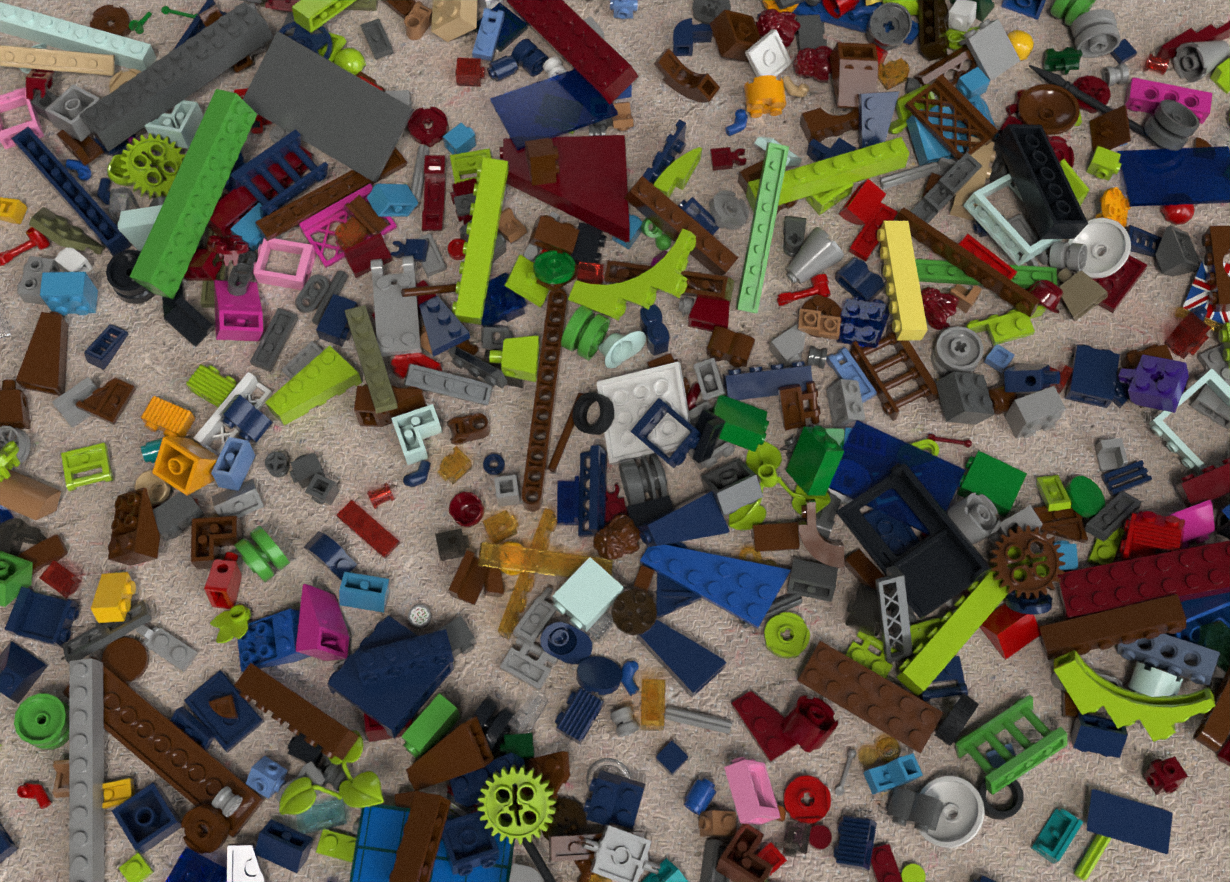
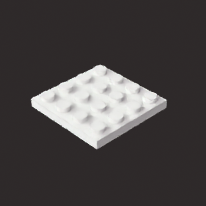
(632, 398)

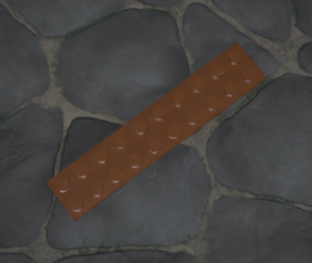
(171, 750)

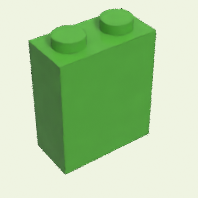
(430, 726)

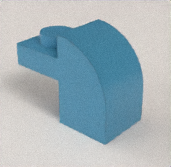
(893, 774)

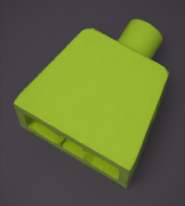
(518, 357)

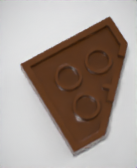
(554, 768)

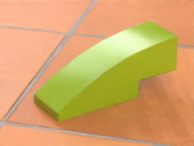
(678, 172)

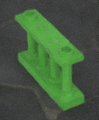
(1015, 765)

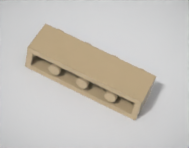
(984, 157)

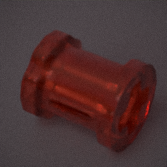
(1156, 64)
(380, 495)

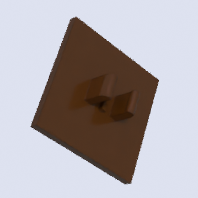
(1110, 129)

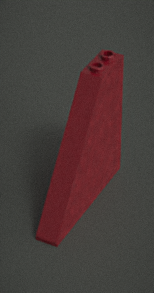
(589, 180)

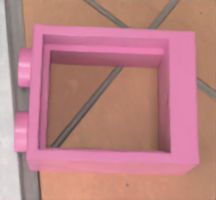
(17, 99)
(279, 279)
(752, 791)

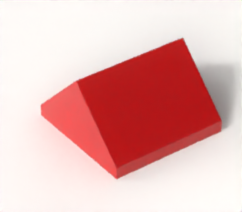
(1010, 630)

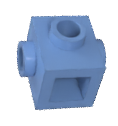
(623, 8)
(266, 777)

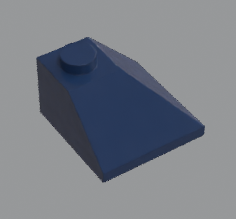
(18, 671)

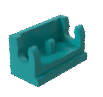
(1056, 835)

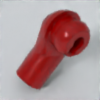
(34, 791)

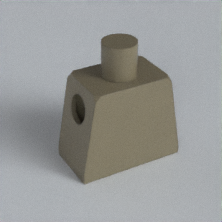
(1080, 292)

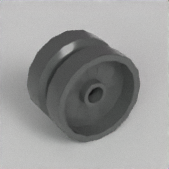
(1171, 125)

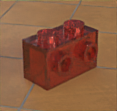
(1188, 336)

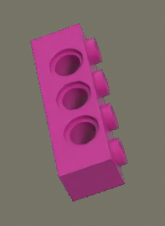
(1147, 95)

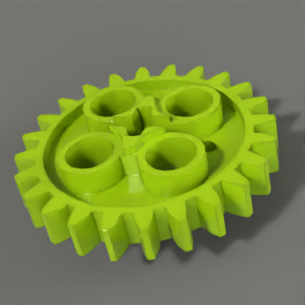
(138, 175)
(537, 803)

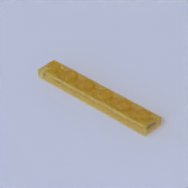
(535, 560)
(525, 580)

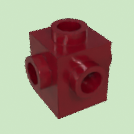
(1165, 775)

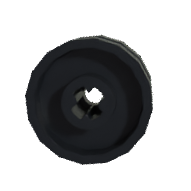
(118, 276)
(494, 723)

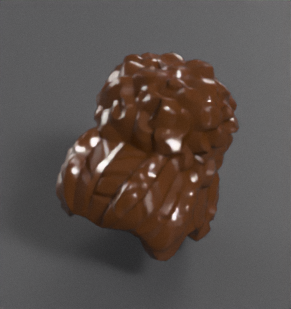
(617, 538)

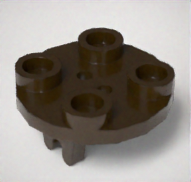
(638, 622)
(566, 809)

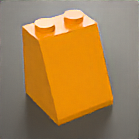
(184, 464)

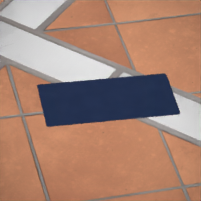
(1129, 821)

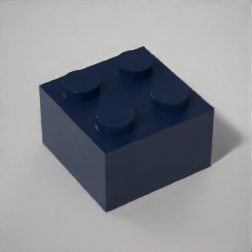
(147, 818)

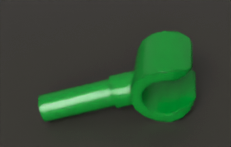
(139, 24)

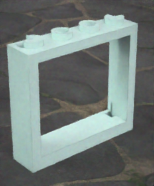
(999, 227)
(1174, 443)

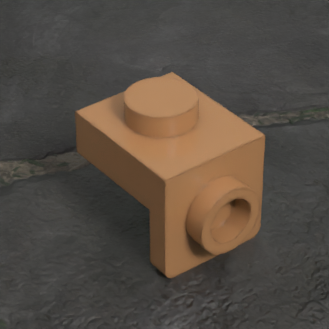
(624, 118)
(510, 227)
(61, 784)
(717, 823)

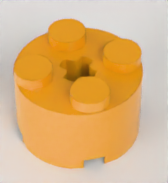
(765, 96)

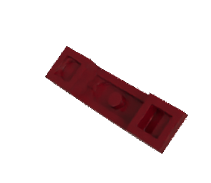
(434, 193)

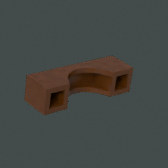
(821, 125)
(1217, 245)

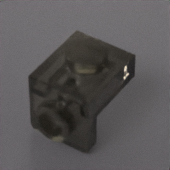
(795, 839)

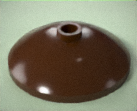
(1050, 107)

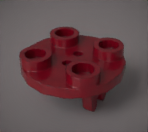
(1100, 91)
(227, 248)

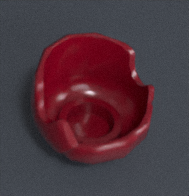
(466, 509)

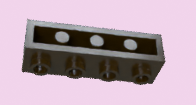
(933, 28)

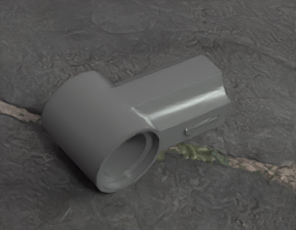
(825, 517)

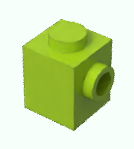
(1104, 163)

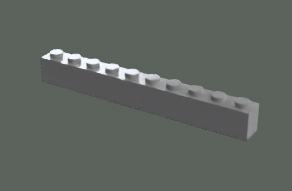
(86, 771)

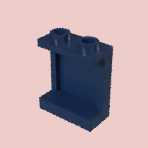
(1093, 376)
(42, 618)

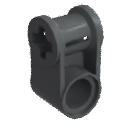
(793, 234)

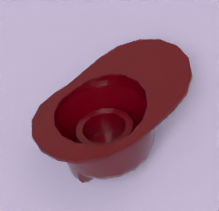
(1047, 293)

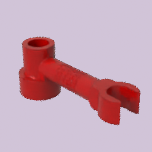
(36, 239)
(820, 287)

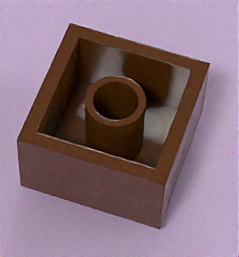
(734, 34)

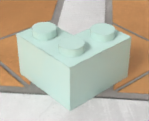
(179, 125)
(413, 428)

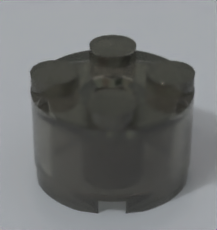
(864, 611)

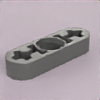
(244, 279)

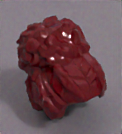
(781, 21)
(813, 63)
(938, 307)

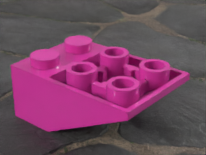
(237, 316)
(321, 626)

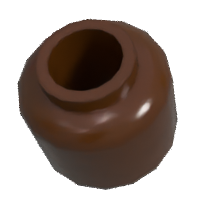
(1000, 399)

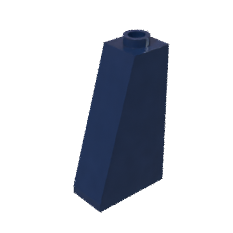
(688, 521)
(682, 658)

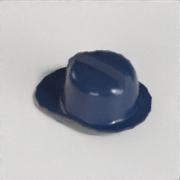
(566, 643)

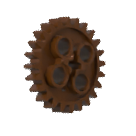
(1032, 581)

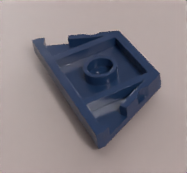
(671, 595)

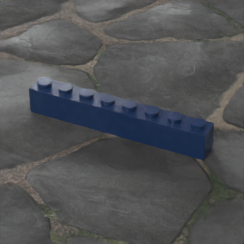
(71, 191)

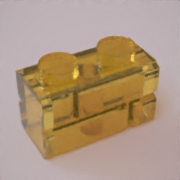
(652, 704)

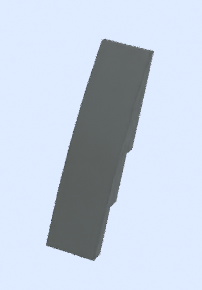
(946, 188)

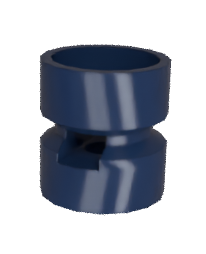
(529, 57)

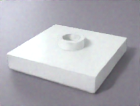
(768, 55)

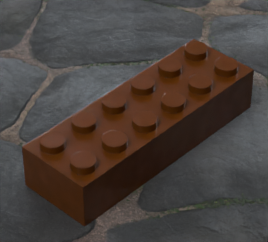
(870, 697)

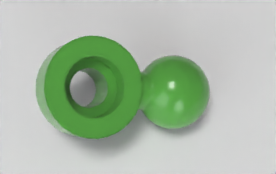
(662, 241)

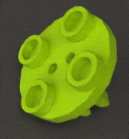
(8, 458)

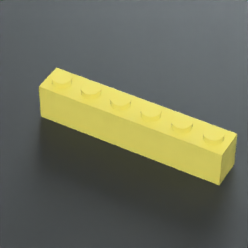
(902, 280)

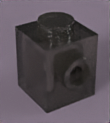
(452, 544)

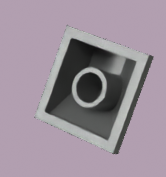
(1176, 253)

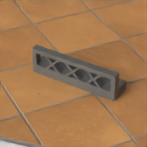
(899, 618)

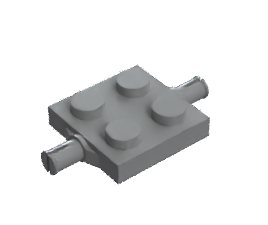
(1214, 360)
(620, 855)

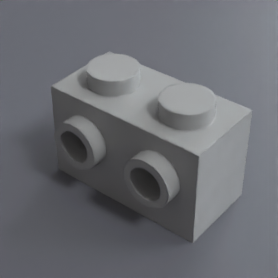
(30, 285)

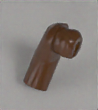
(584, 869)

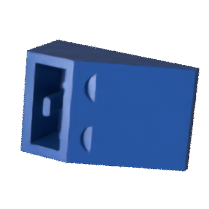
(271, 641)

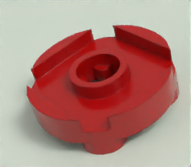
(816, 809)

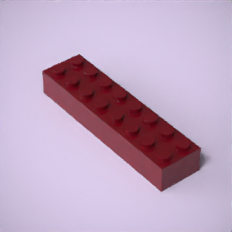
(577, 45)
(1184, 572)

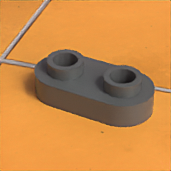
(311, 294)

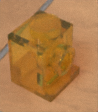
(893, 73)
(454, 466)
(493, 524)

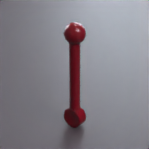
(967, 443)

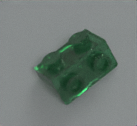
(1217, 638)

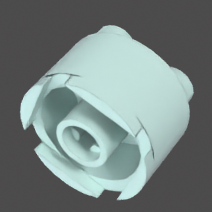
(1154, 681)

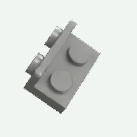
(845, 403)

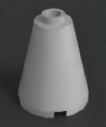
(1199, 58)
(814, 257)

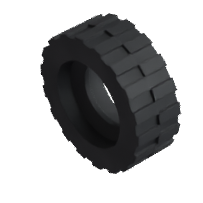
(956, 719)

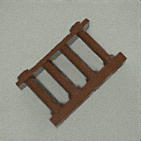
(916, 371)

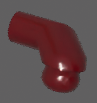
(1013, 108)
(693, 395)

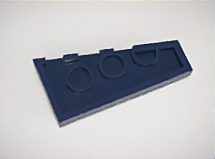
(674, 145)

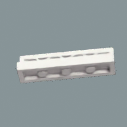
(214, 425)

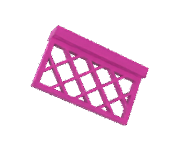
(334, 214)

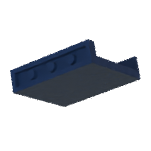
(392, 700)

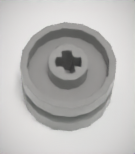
(1096, 33)
(957, 351)

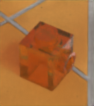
(350, 234)

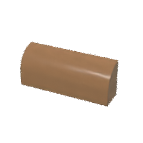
(28, 496)

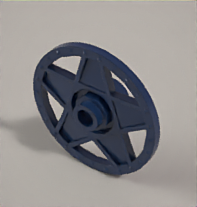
(312, 41)

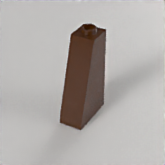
(46, 356)
(453, 756)

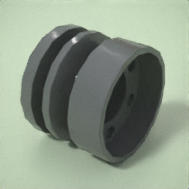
(899, 21)
(643, 479)

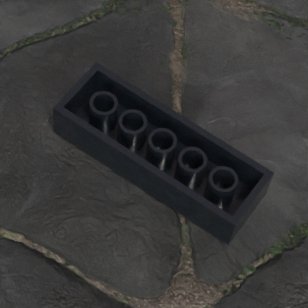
(1041, 182)

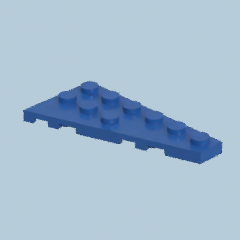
(730, 583)

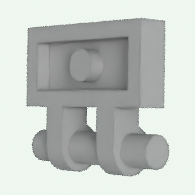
(526, 668)

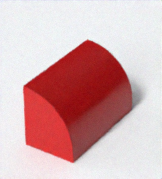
(862, 203)

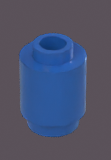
(700, 796)

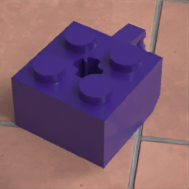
(1156, 382)

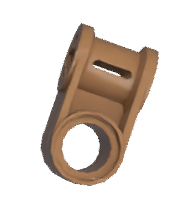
(418, 21)

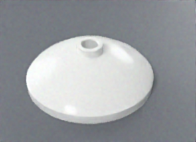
(1106, 236)
(957, 797)

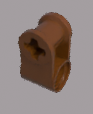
(467, 428)

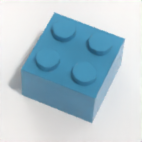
(69, 292)

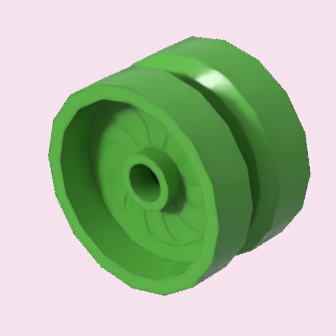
(1071, 9)
(585, 332)
(258, 556)
(43, 721)

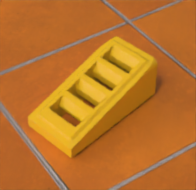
(15, 212)

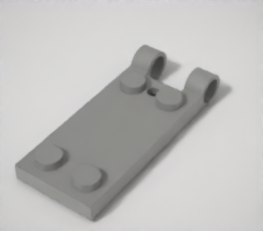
(396, 315)

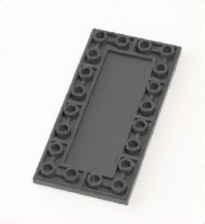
(327, 106)

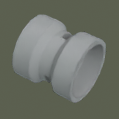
(1115, 74)
(624, 721)

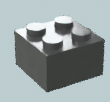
(965, 398)
(732, 486)

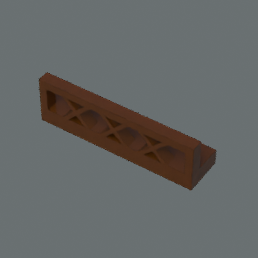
(942, 66)

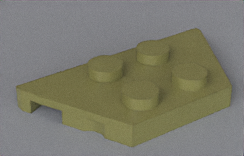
(61, 232)

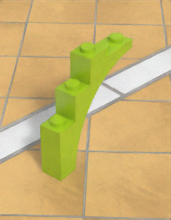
(641, 291)
(1126, 707)

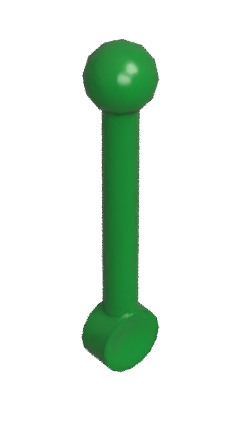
(165, 10)

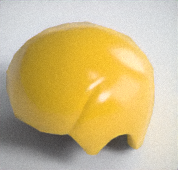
(1021, 42)

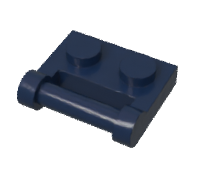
(951, 672)

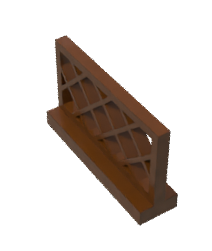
(961, 110)

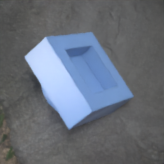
(999, 358)

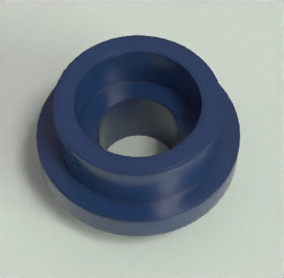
(493, 458)

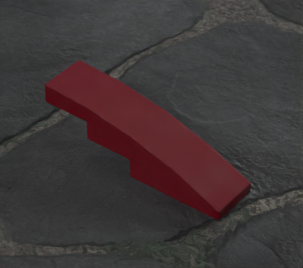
(1209, 33)

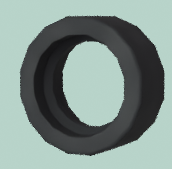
(580, 413)
(1018, 799)

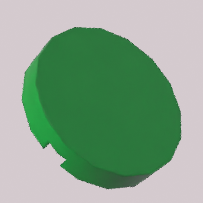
(554, 267)
(1085, 496)

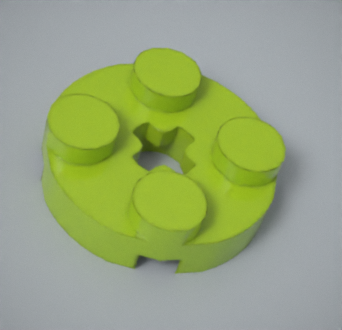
(779, 624)

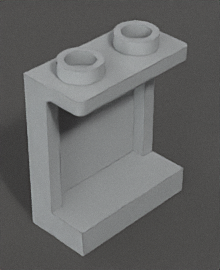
(991, 48)
(722, 447)

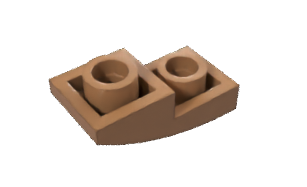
(819, 325)

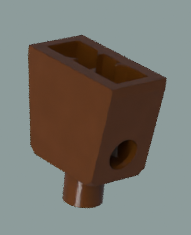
(13, 406)

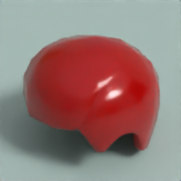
(1178, 213)

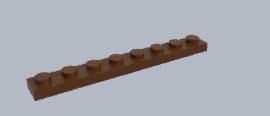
(321, 198)
(969, 263)

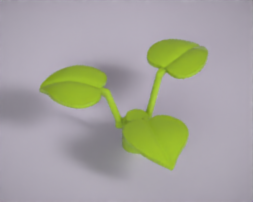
(764, 463)
(356, 792)

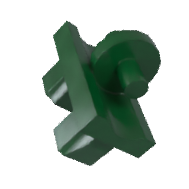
(1062, 60)

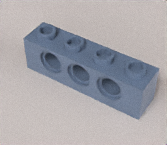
(1182, 650)

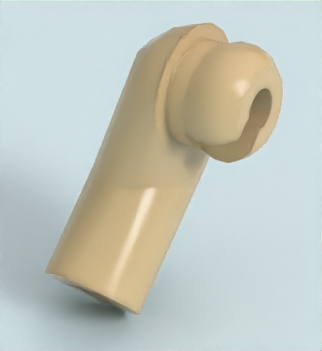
(794, 90)

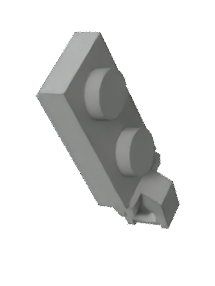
(167, 646)

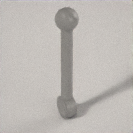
(840, 790)

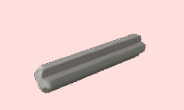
(418, 175)
(909, 175)
(697, 720)

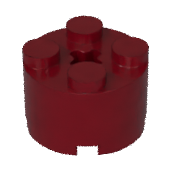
(809, 723)

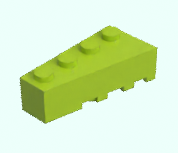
(313, 386)

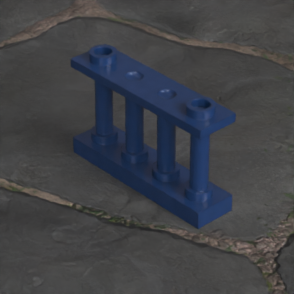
(272, 155)

